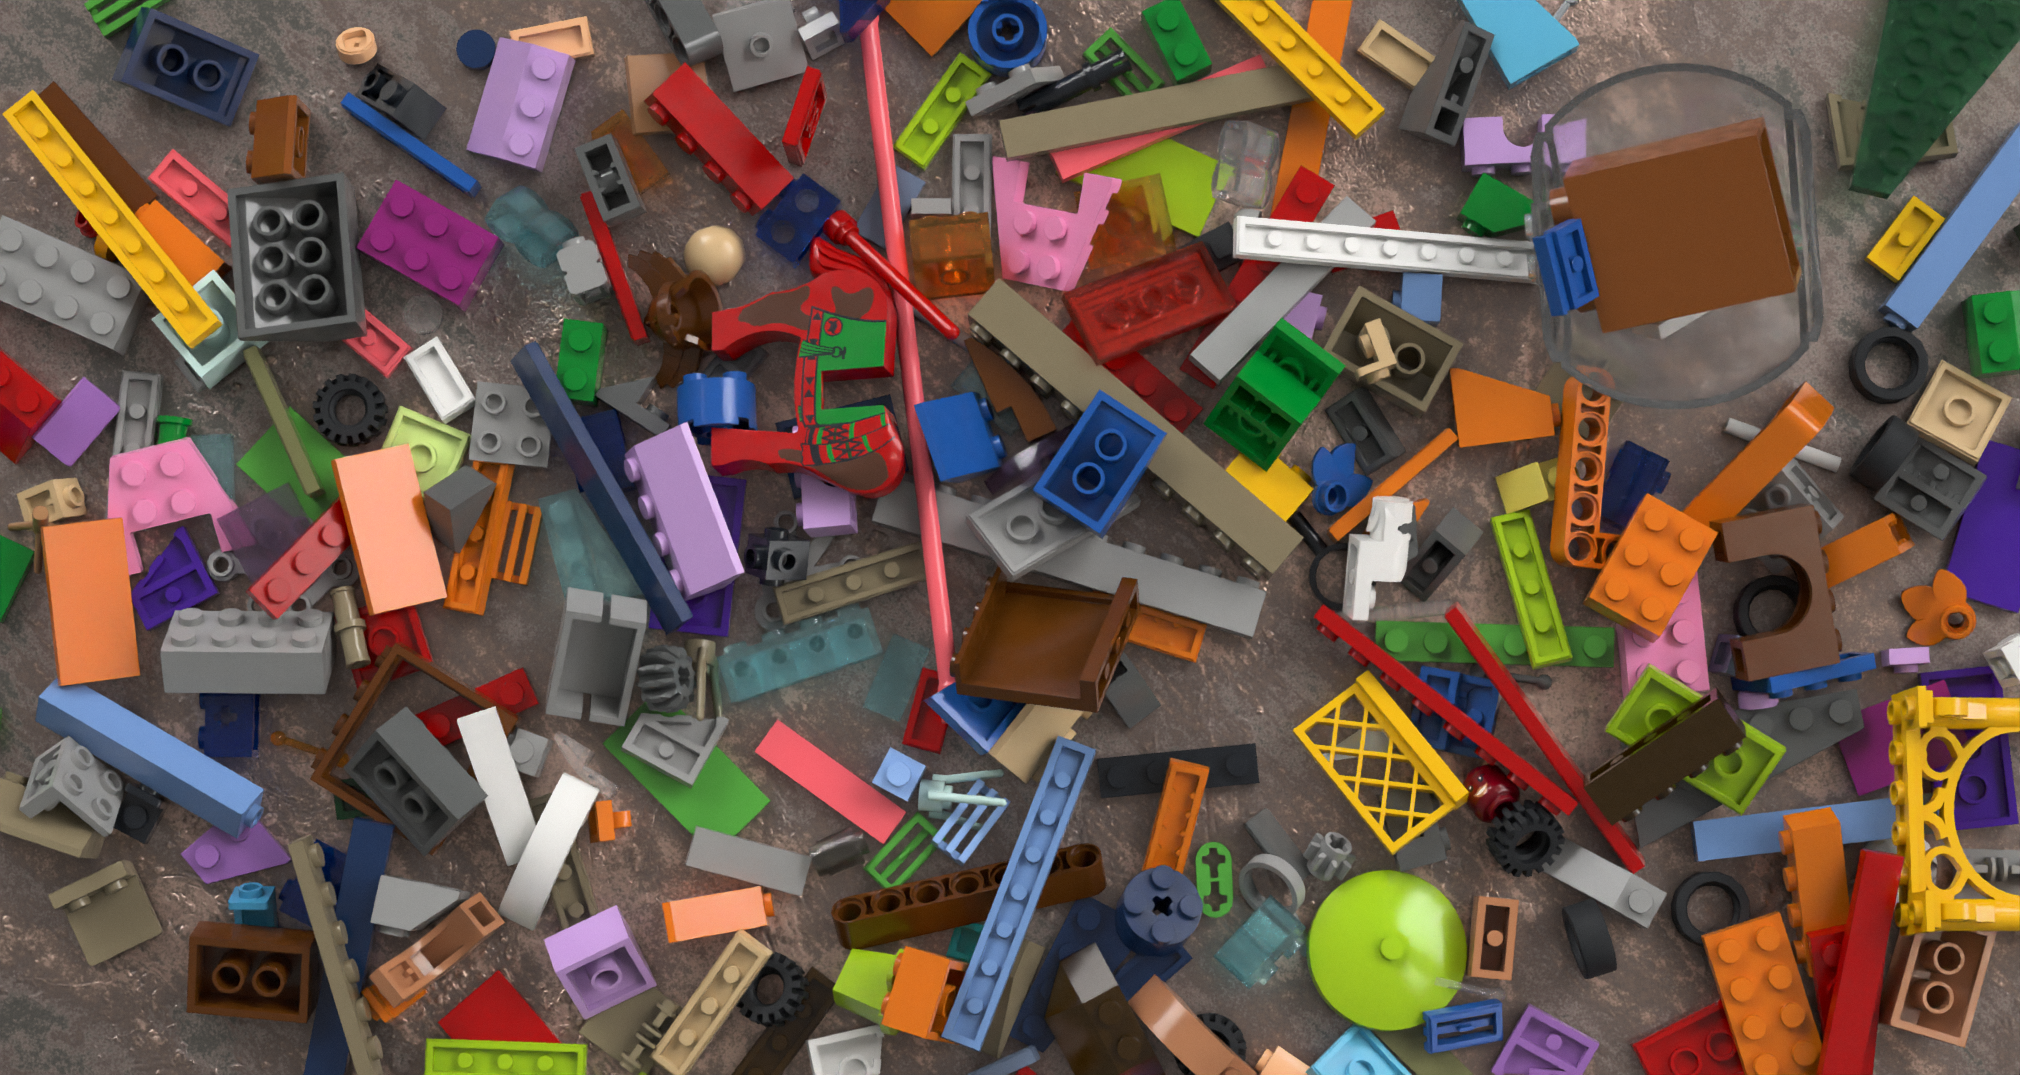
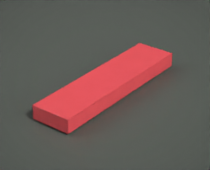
(830, 782)

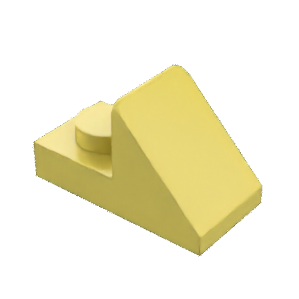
(1528, 485)

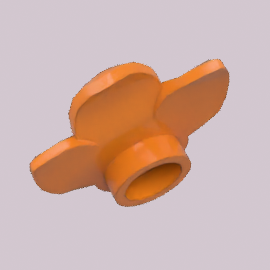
(1933, 607)

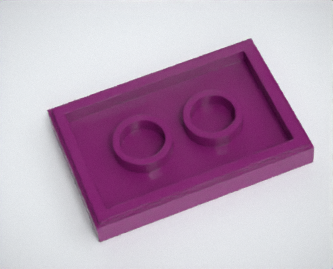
(1868, 749)

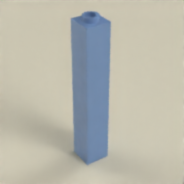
(1956, 238)
(151, 756)
(1759, 832)

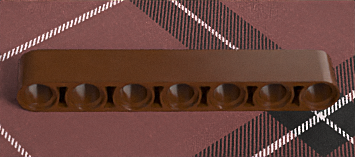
(957, 899)

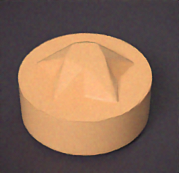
(356, 45)

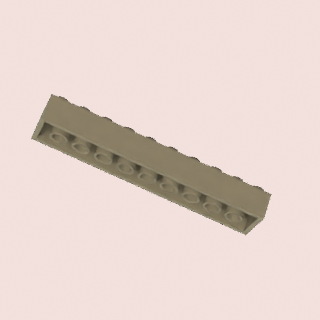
(1178, 467)

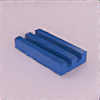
(1440, 1015)

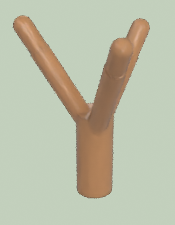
(40, 518)

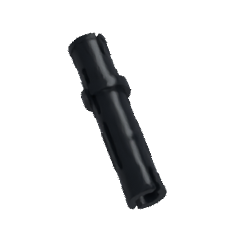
(1076, 83)

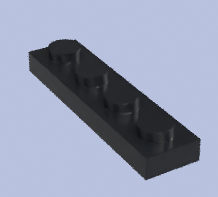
(1146, 772)

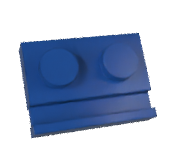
(1566, 267)

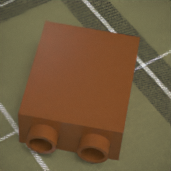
(1682, 225)

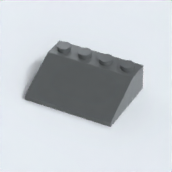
(297, 260)

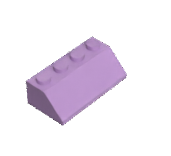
(683, 512)

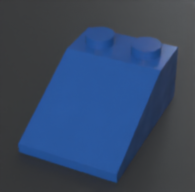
(961, 436)
(1099, 464)

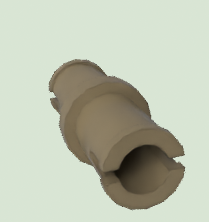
(350, 627)

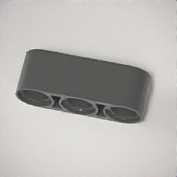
(687, 29)

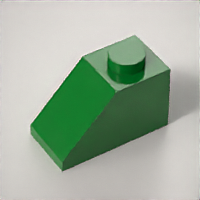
(1494, 209)

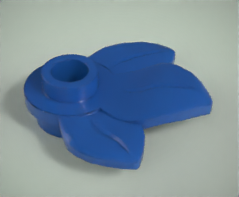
(1335, 480)

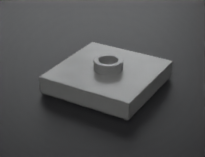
(760, 43)

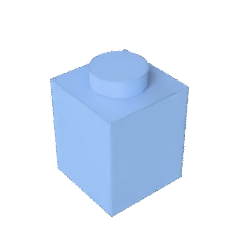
(899, 774)

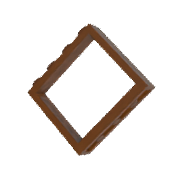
(367, 697)

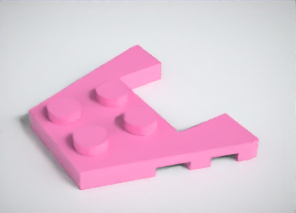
(1041, 242)
(164, 487)

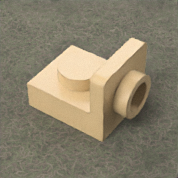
(1375, 345)
(60, 496)

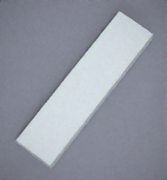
(500, 781)

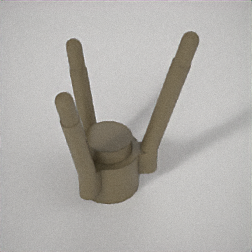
(705, 664)

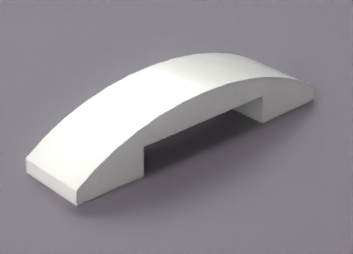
(547, 851)

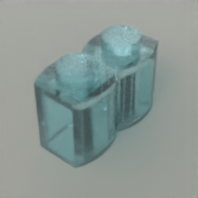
(528, 223)
(1261, 942)

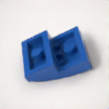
(1471, 695)

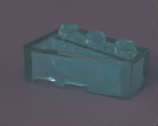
(584, 549)

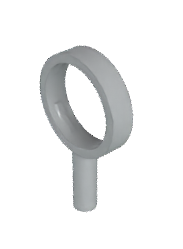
(1287, 873)

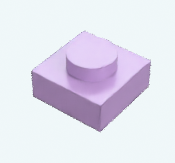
(1905, 659)

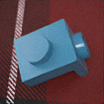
(254, 905)

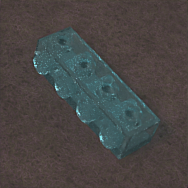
(799, 655)

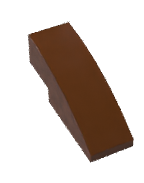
(1011, 392)

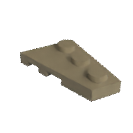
(1845, 125)

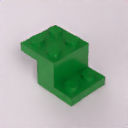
(1274, 394)

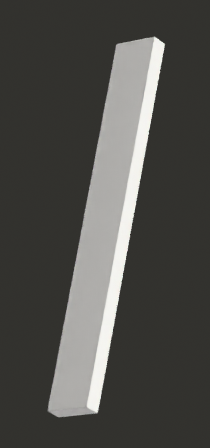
(1381, 249)

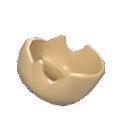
(716, 252)

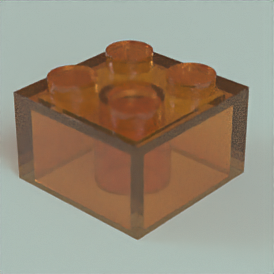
(1135, 225)

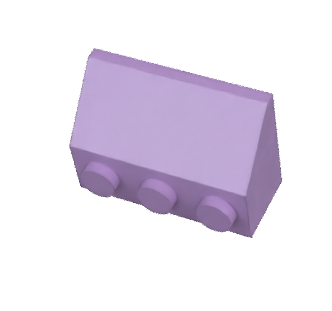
(521, 104)

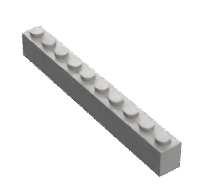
(1097, 564)

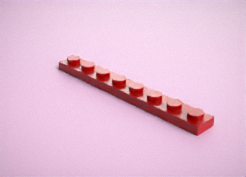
(1457, 722)

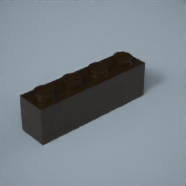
(1665, 757)

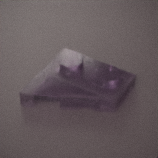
(1027, 462)

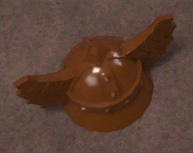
(678, 313)

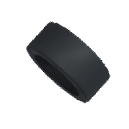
(1909, 343)
(1884, 453)
(1750, 591)
(1690, 885)
(1589, 938)

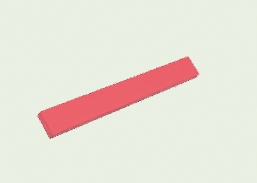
(210, 207)

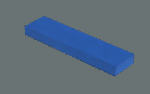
(410, 145)

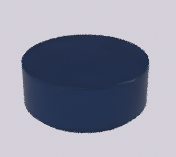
(476, 49)

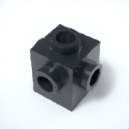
(776, 556)

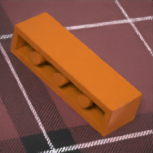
(1813, 876)

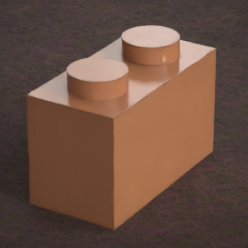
(1492, 938)

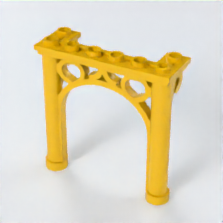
(1922, 904)

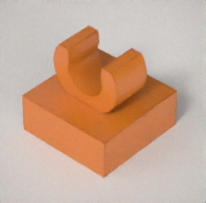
(603, 821)

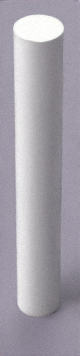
(1807, 454)

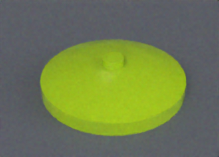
(1382, 947)

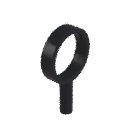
(1319, 549)

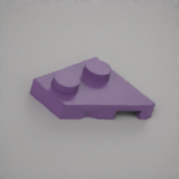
(221, 856)
(1544, 1047)

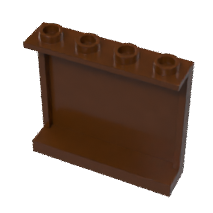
(1044, 643)

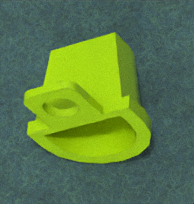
(865, 983)

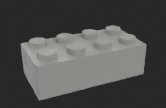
(68, 286)
(248, 652)

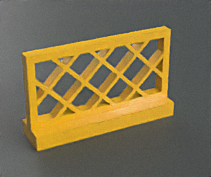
(1409, 743)

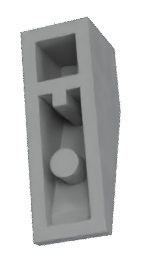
(1606, 884)

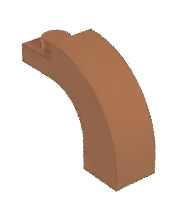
(437, 951)
(1184, 1032)

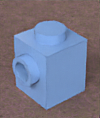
(1420, 296)

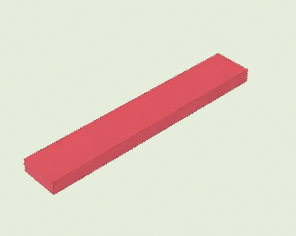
(1084, 159)

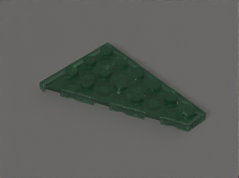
(1922, 76)

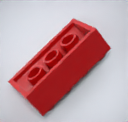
(23, 407)

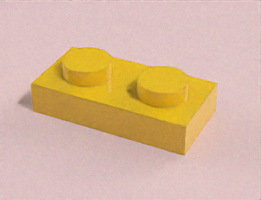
(1904, 239)

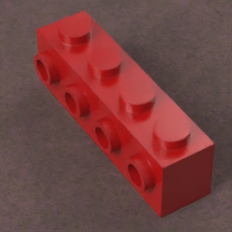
(718, 140)

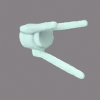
(937, 796)

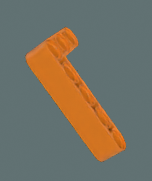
(1763, 457)
(1589, 489)

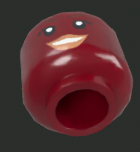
(1490, 792)

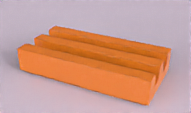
(522, 510)

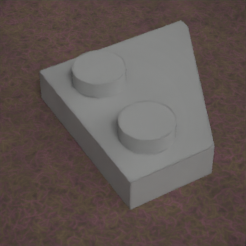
(674, 744)

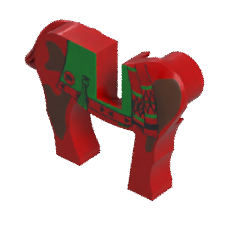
(843, 334)

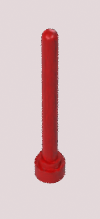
(843, 230)

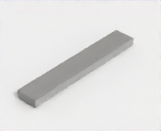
(1267, 304)

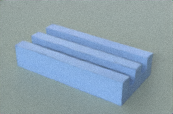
(949, 849)

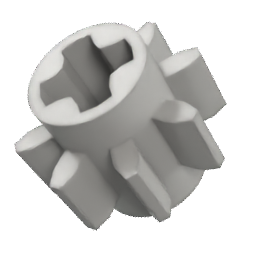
(1329, 856)

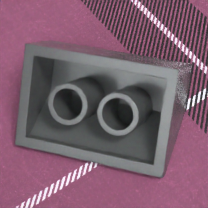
(415, 781)

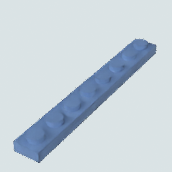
(1018, 894)

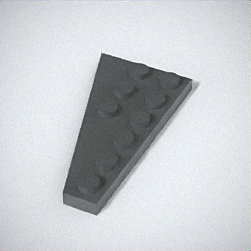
(1799, 724)

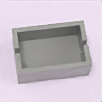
(596, 656)

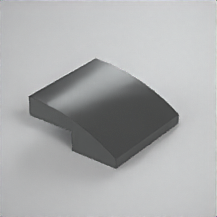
(1931, 489)

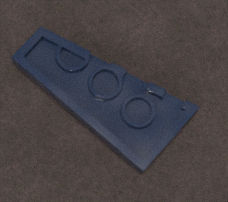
(1085, 923)

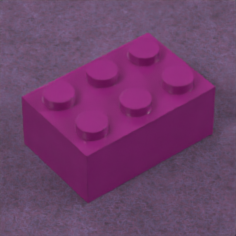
(430, 245)

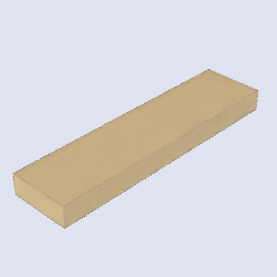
(711, 1004)

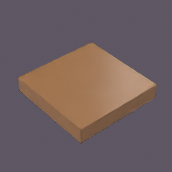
(643, 77)

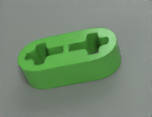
(1224, 878)

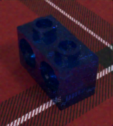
(806, 224)

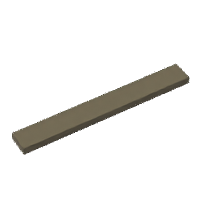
(1149, 112)

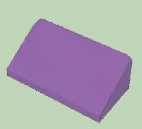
(76, 422)

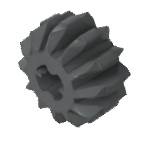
(666, 678)

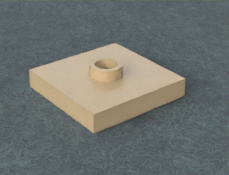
(1958, 412)

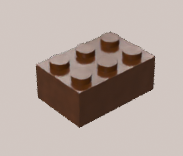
(252, 972)

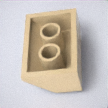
(1032, 738)

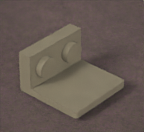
(108, 911)

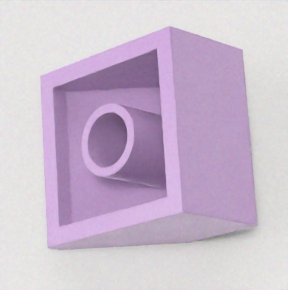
(599, 962)

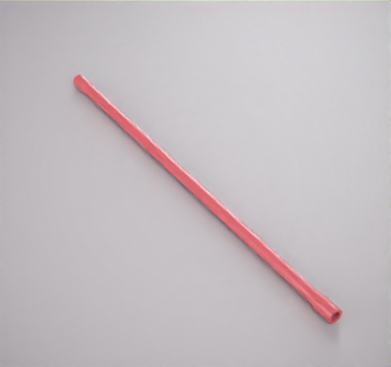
(908, 354)

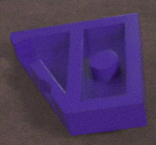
(174, 582)

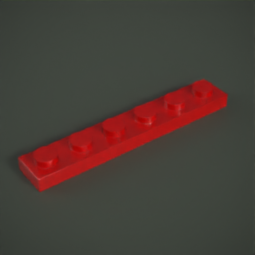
(1299, 203)

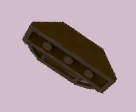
(1095, 1019)

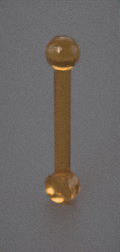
(279, 738)

